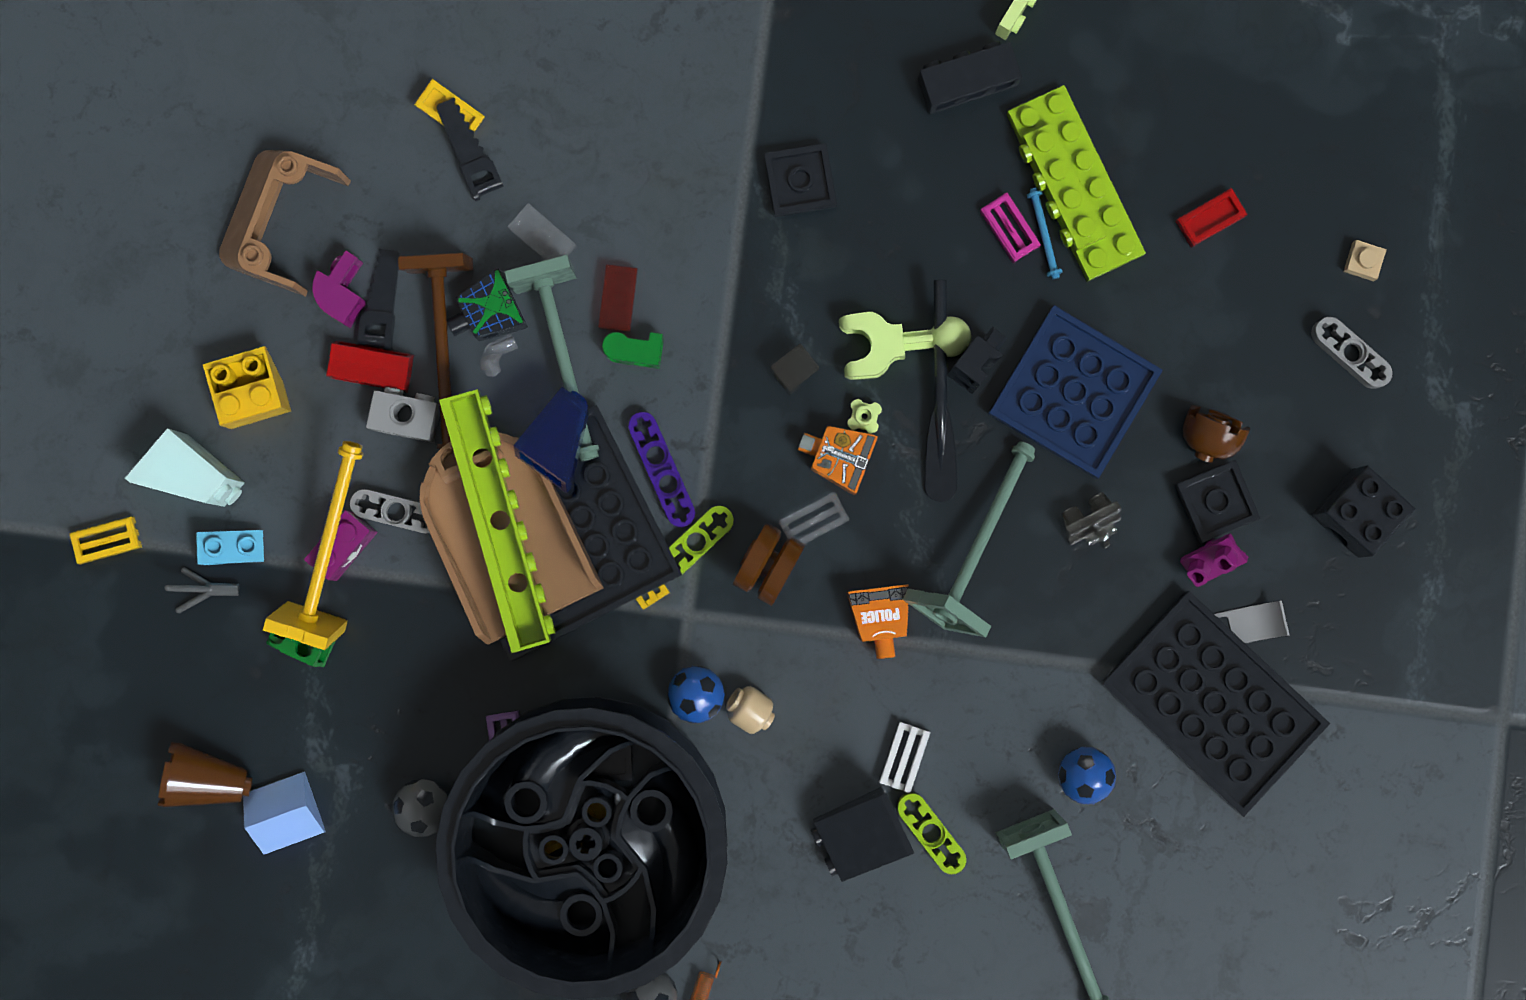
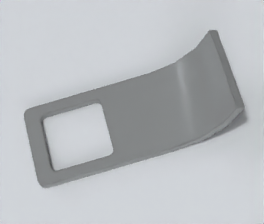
(1257, 621)

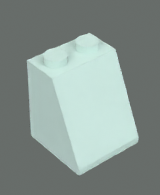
(187, 470)

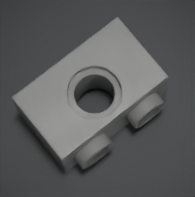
(385, 410)

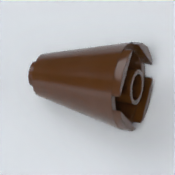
(200, 779)

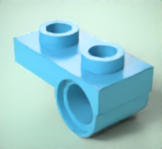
(229, 547)

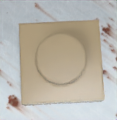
(1364, 260)

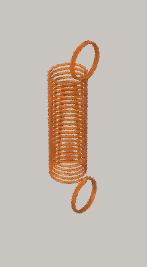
(697, 989)

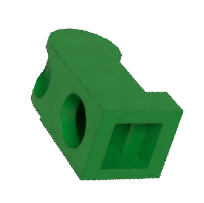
(634, 351)
(305, 653)

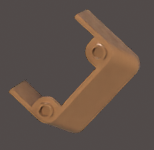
(242, 242)

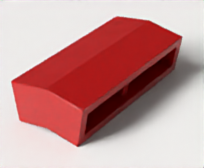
(370, 366)

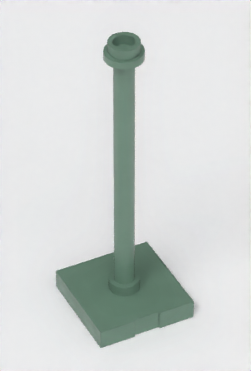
(541, 278)
(946, 609)
(1034, 836)

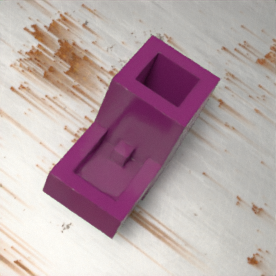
(332, 291)

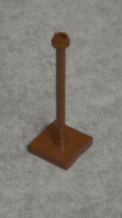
(436, 268)

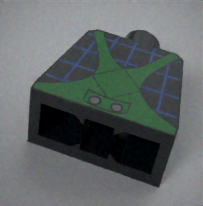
(487, 309)

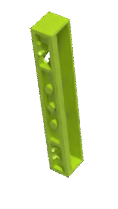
(489, 493)

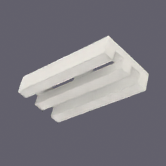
(896, 783)

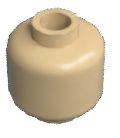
(750, 709)

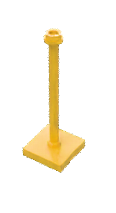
(306, 622)

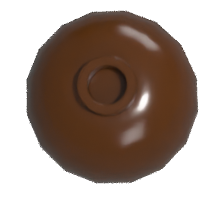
(1213, 434)

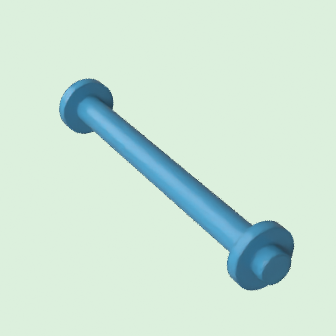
(1054, 271)

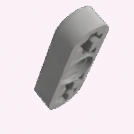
(1362, 375)
(371, 514)

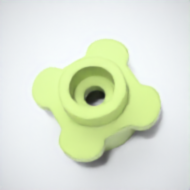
(857, 422)

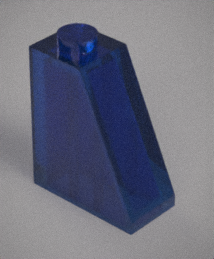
(555, 439)

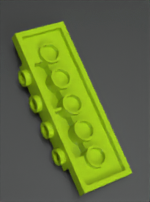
(1075, 183)

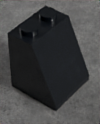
(861, 835)

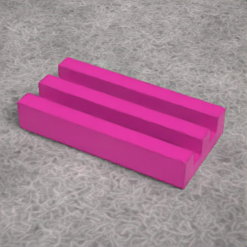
(1000, 235)

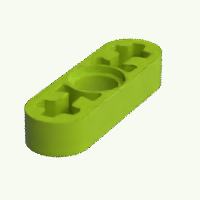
(719, 531)
(939, 857)

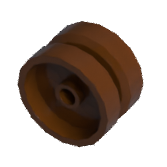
(765, 562)

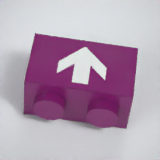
(350, 541)

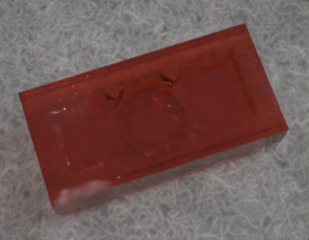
(618, 298)

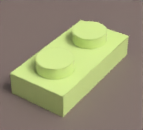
(1013, 18)

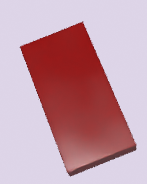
(1211, 217)

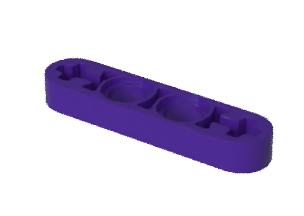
(665, 468)

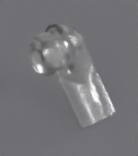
(493, 353)

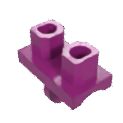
(1213, 560)

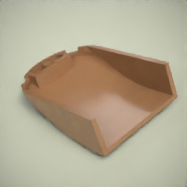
(552, 538)

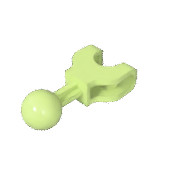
(890, 342)

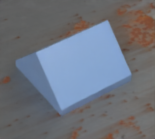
(282, 813)

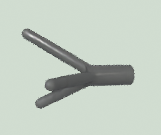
(208, 589)

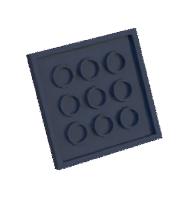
(1075, 392)

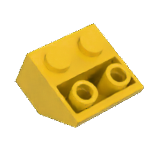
(246, 388)

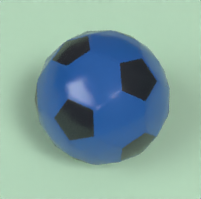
(695, 694)
(1087, 775)

